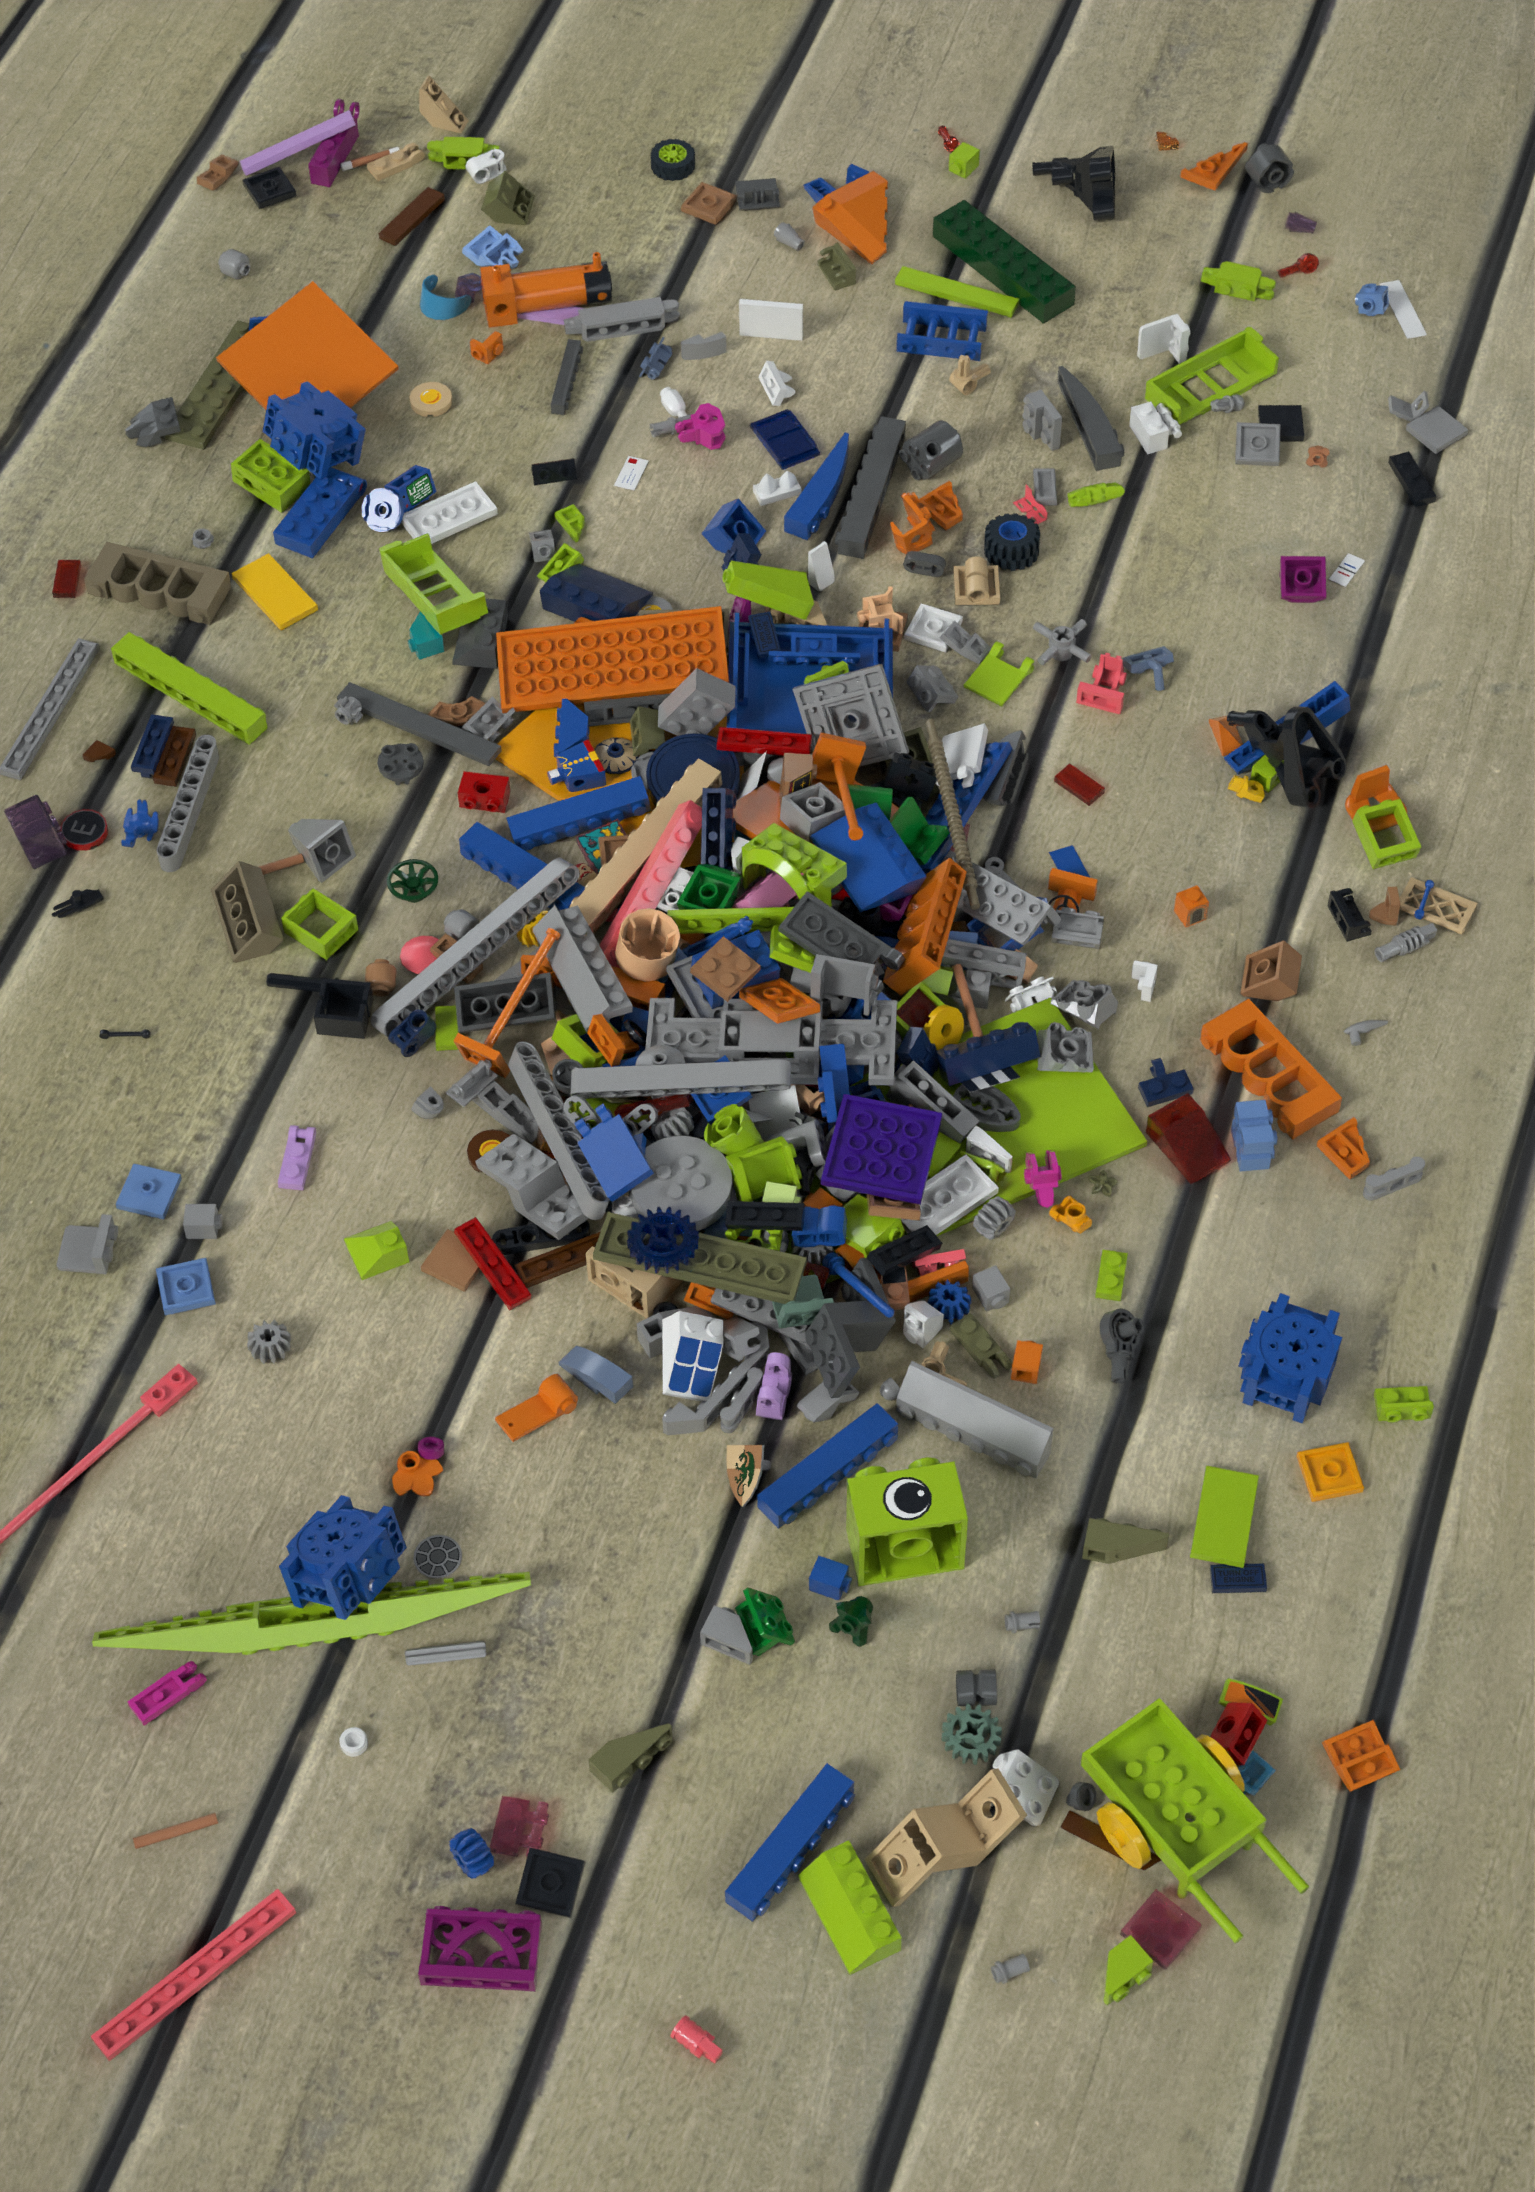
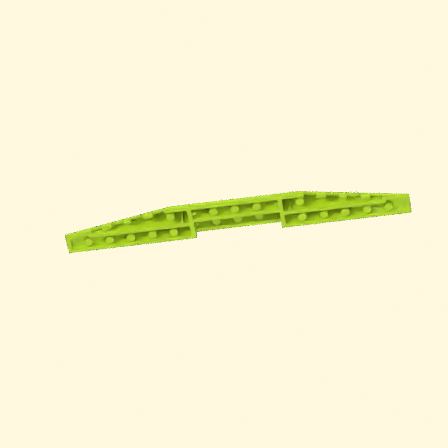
(281, 1624)

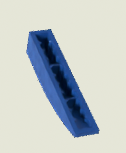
(819, 494)
(1327, 705)

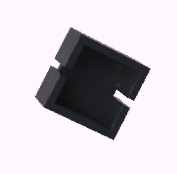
(346, 1008)

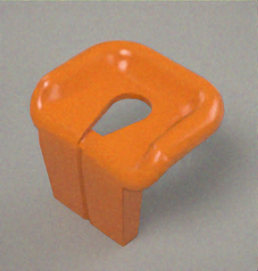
(1374, 785)

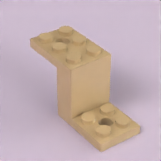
(631, 1286)
(945, 1837)

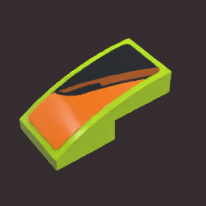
(1242, 1692)

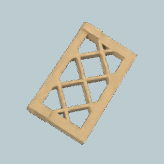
(1451, 899)

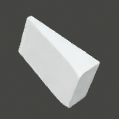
(820, 567)
(982, 1145)

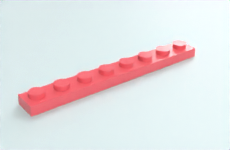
(193, 1975)

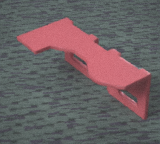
(1028, 508)

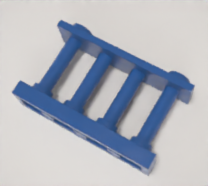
(942, 316)

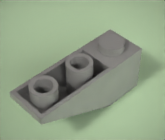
(650, 1330)

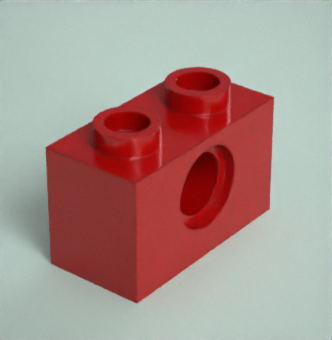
(484, 792)
(1239, 1730)

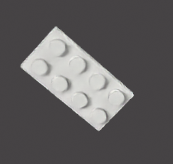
(450, 513)
(952, 1196)

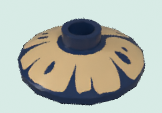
(616, 755)

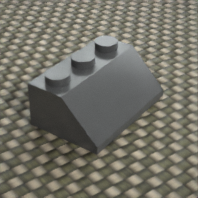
(478, 640)

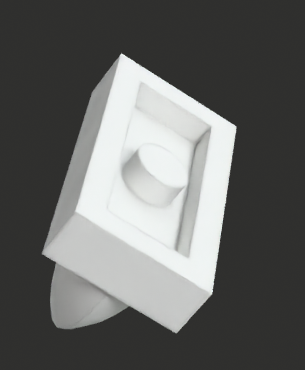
(774, 383)
(774, 490)

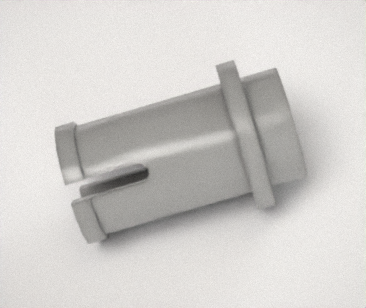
(1022, 1621)
(1009, 1968)

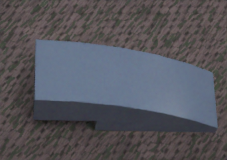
(597, 1373)

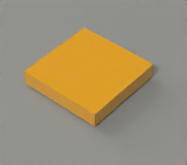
(1330, 1472)

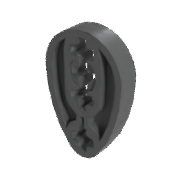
(993, 1118)

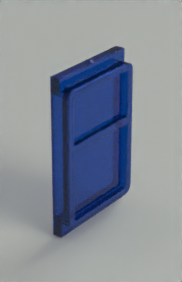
(785, 439)

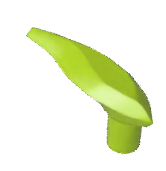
(992, 1167)

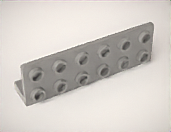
(1006, 906)

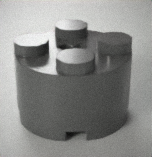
(1270, 168)

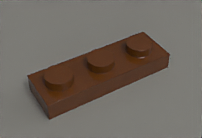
(174, 756)

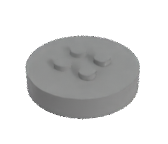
(686, 1178)

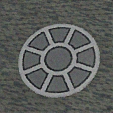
(437, 1556)

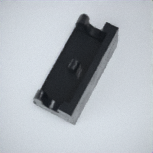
(1348, 915)

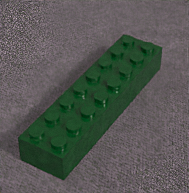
(1004, 261)

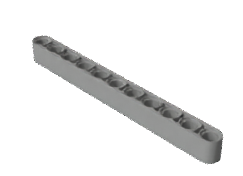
(477, 945)

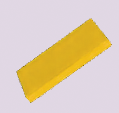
(274, 591)

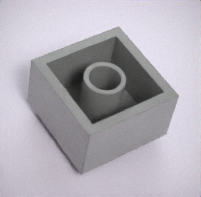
(810, 810)

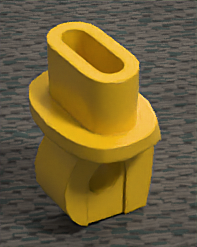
(1247, 788)

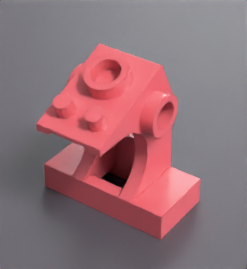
(1108, 673)

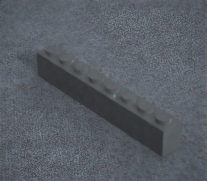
(870, 487)

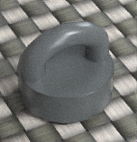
(1082, 1796)

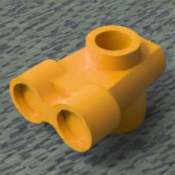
(1072, 1214)

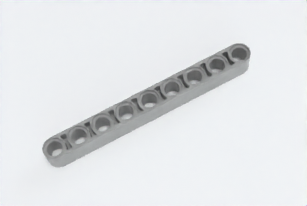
(681, 1079)
(557, 1129)

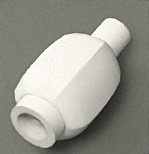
(673, 402)

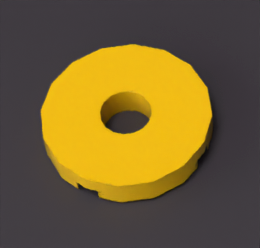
(953, 1022)

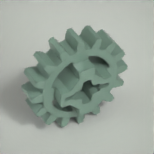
(966, 1744)

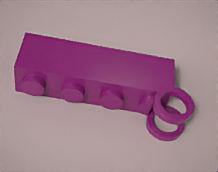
(334, 150)

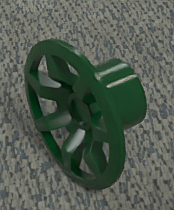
(413, 883)

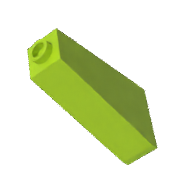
(771, 587)

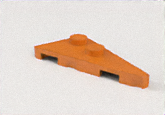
(1214, 170)

